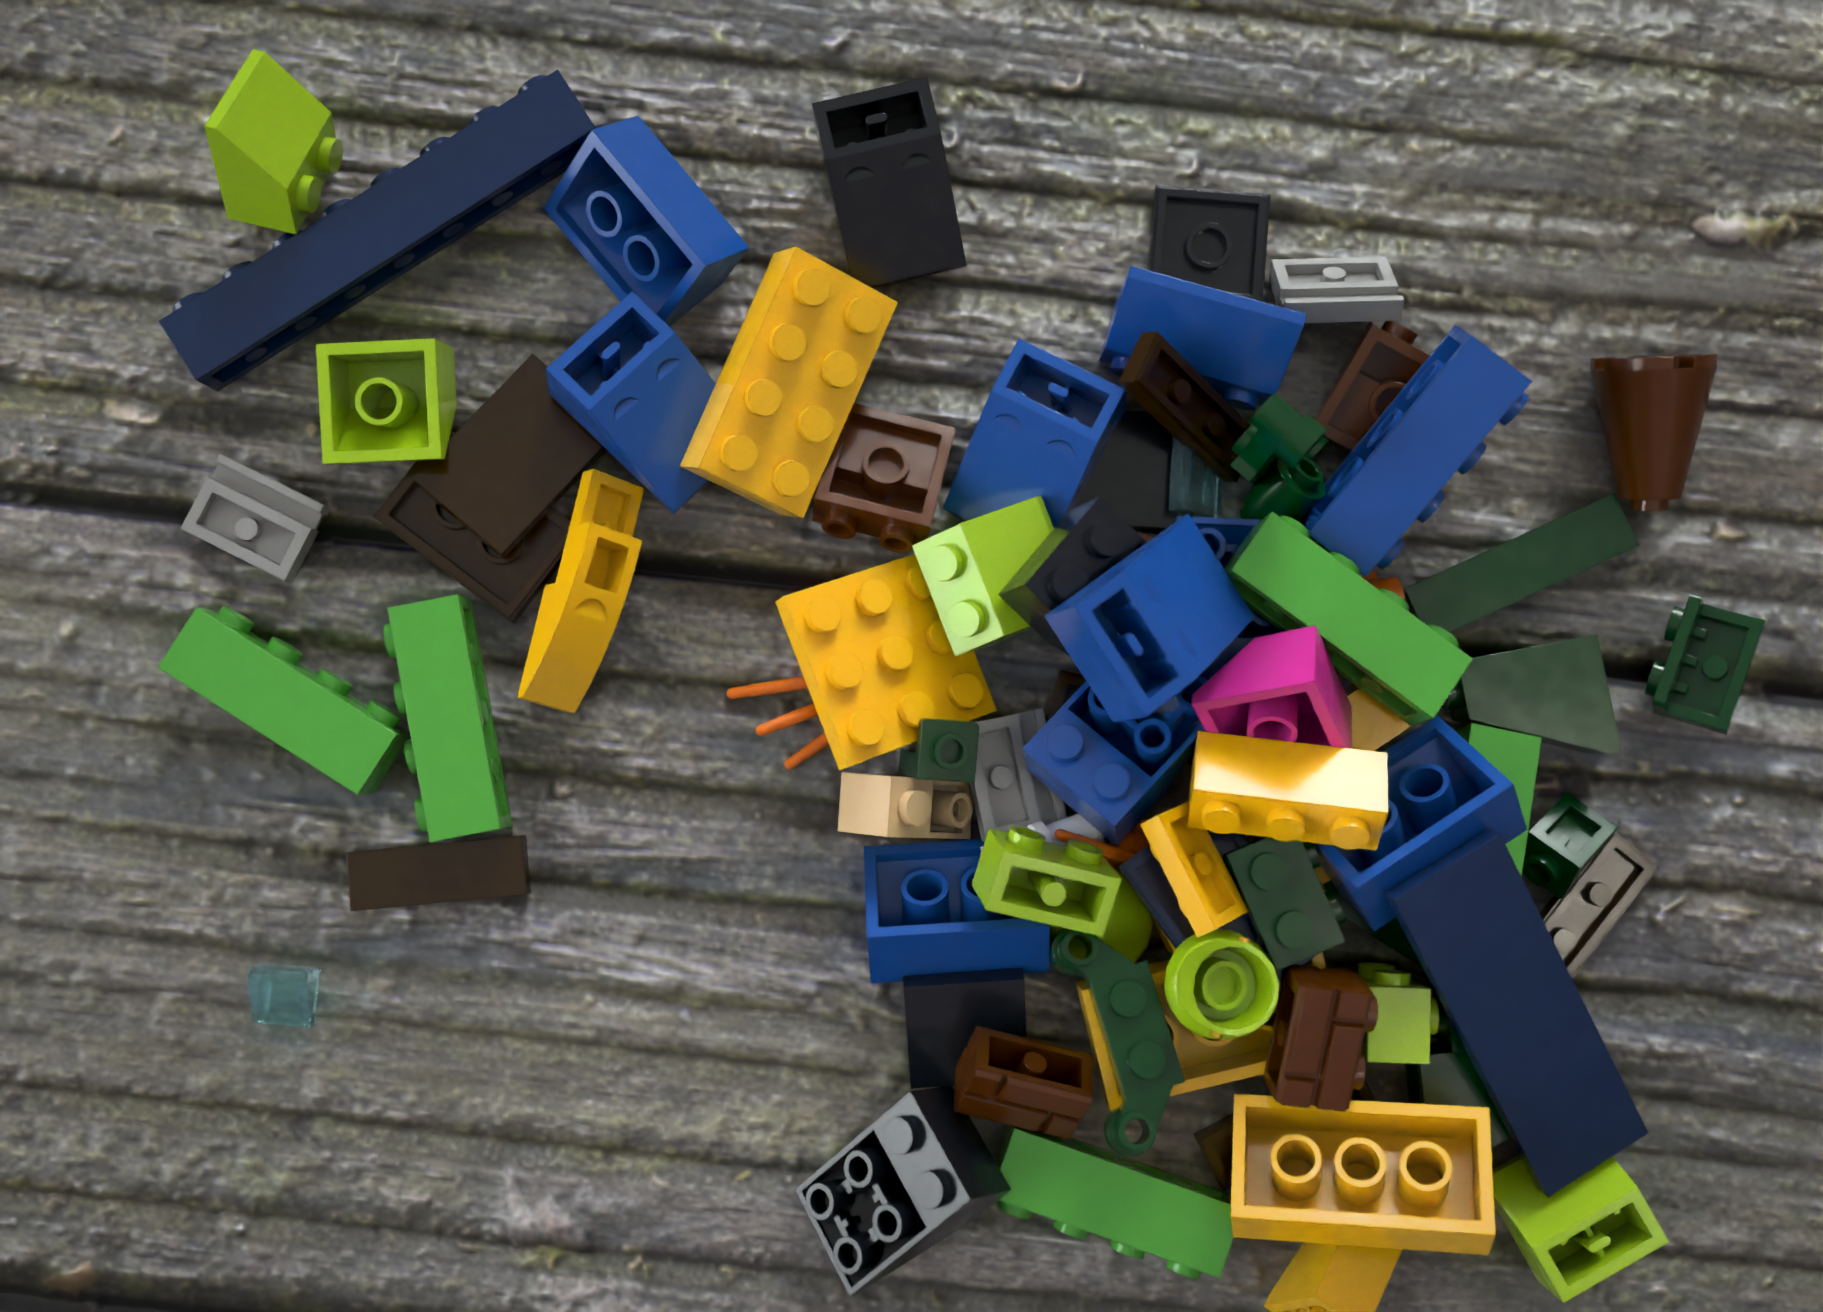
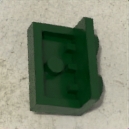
(1704, 665)
(1286, 899)

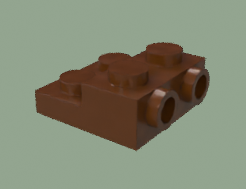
(1370, 381)
(883, 478)

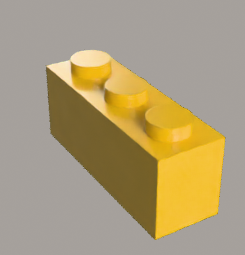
(1288, 790)

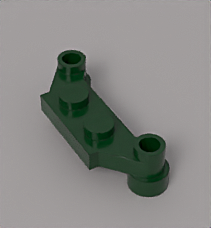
(1276, 433)
(1132, 1032)

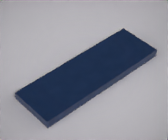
(1517, 1011)

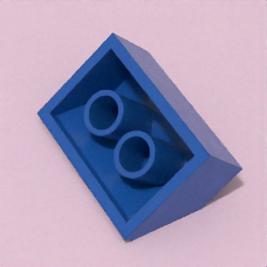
(643, 221)
(1225, 337)
(1436, 803)
(931, 919)

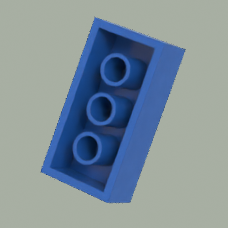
(1415, 450)

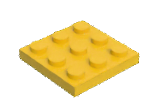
(879, 660)

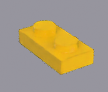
(1194, 870)

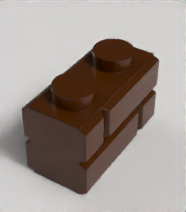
(1319, 1037)
(1023, 1082)

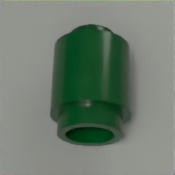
(1285, 491)

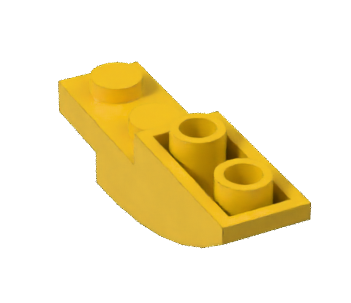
(588, 594)

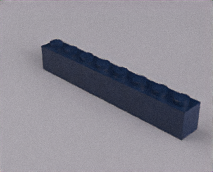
(379, 233)

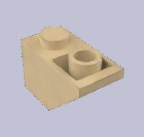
(904, 807)

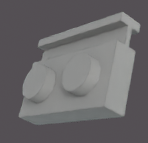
(1337, 289)
(255, 518)
(1003, 787)

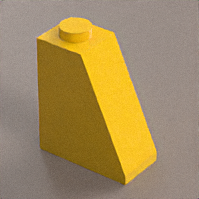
(1333, 1279)

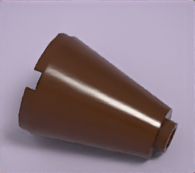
(1652, 421)

